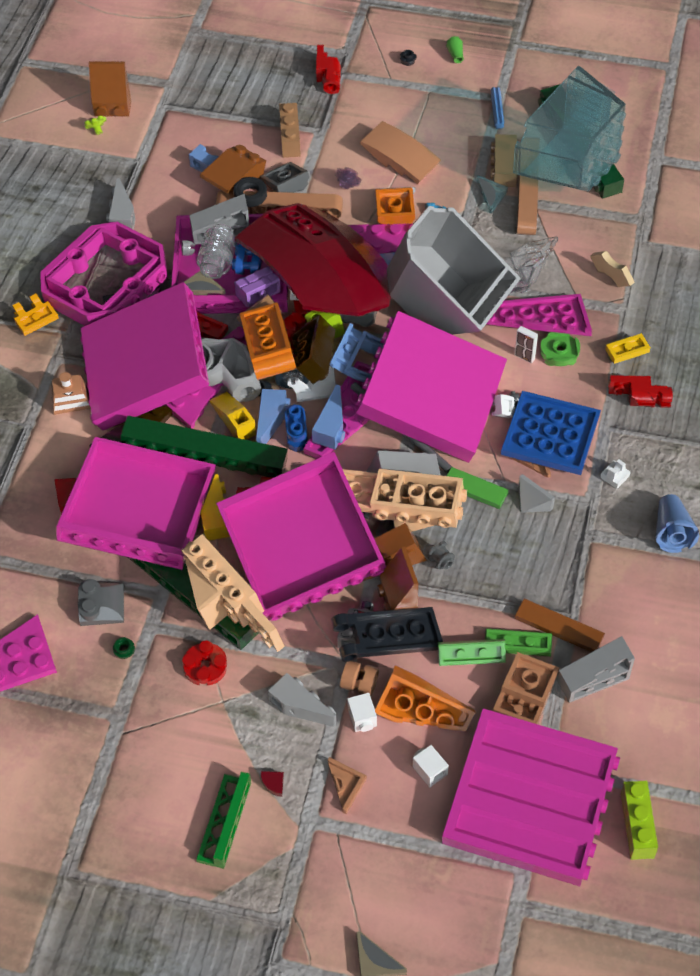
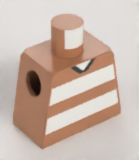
(69, 394)

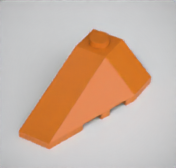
(419, 702)

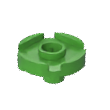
(560, 357)

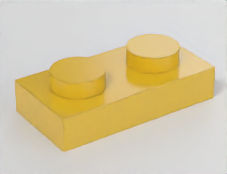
(627, 348)

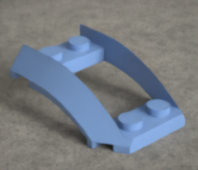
(348, 349)

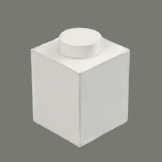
(362, 712)
(430, 765)

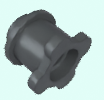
(441, 556)

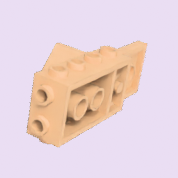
(409, 497)
(223, 592)

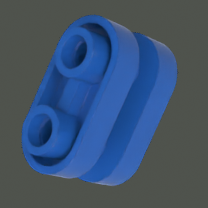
(240, 263)
(296, 427)

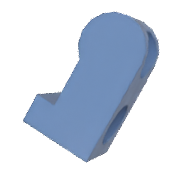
(200, 159)

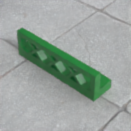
(230, 821)

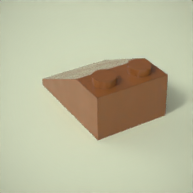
(109, 88)
(233, 166)
(399, 583)

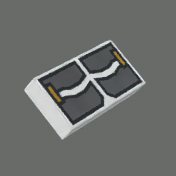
(526, 344)

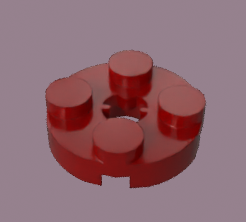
(203, 652)

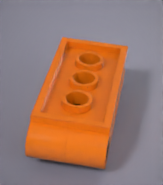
(267, 341)

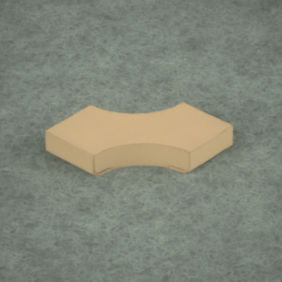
(608, 266)

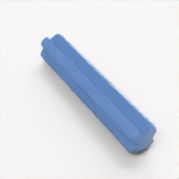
(497, 107)

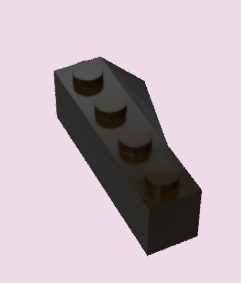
(314, 348)

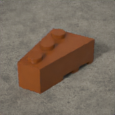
(393, 540)

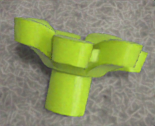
(96, 124)

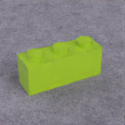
(639, 820)

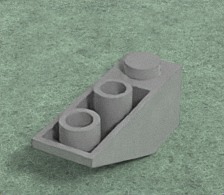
(121, 206)
(298, 702)

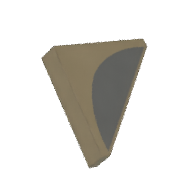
(202, 285)
(375, 960)

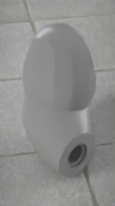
(231, 365)

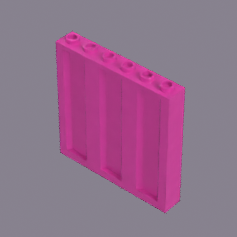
(531, 797)

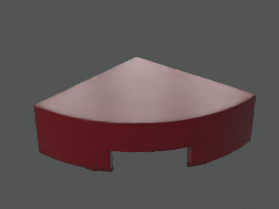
(273, 782)

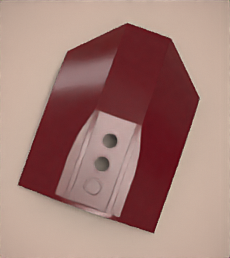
(320, 260)

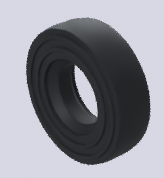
(254, 183)

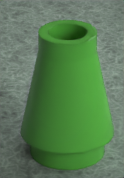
(455, 48)

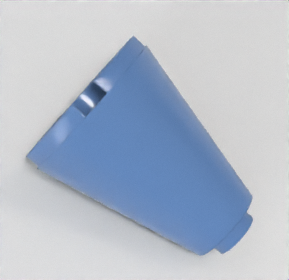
(674, 525)

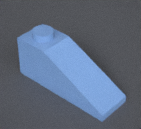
(271, 413)
(329, 426)

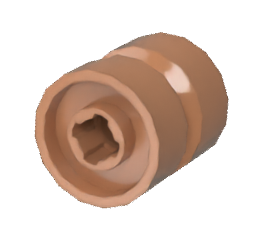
(351, 677)

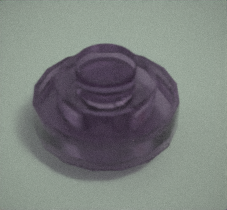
(347, 177)

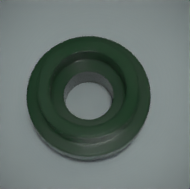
(123, 643)

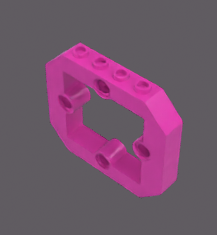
(74, 259)

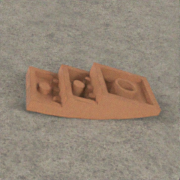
(400, 152)
(526, 688)

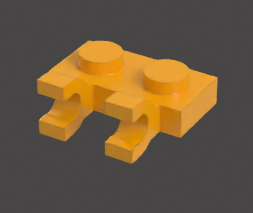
(35, 318)

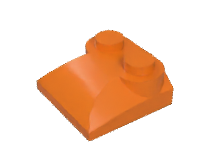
(395, 206)

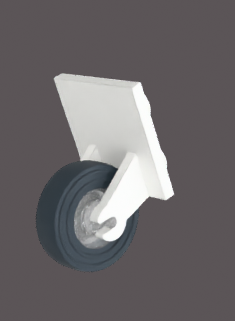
(304, 388)

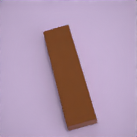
(559, 625)

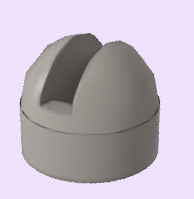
(186, 247)

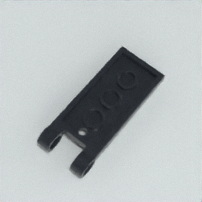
(388, 632)

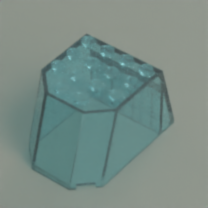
(572, 134)

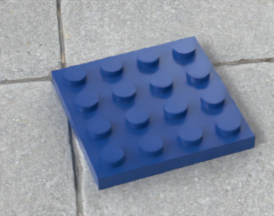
(551, 432)

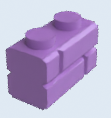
(256, 286)

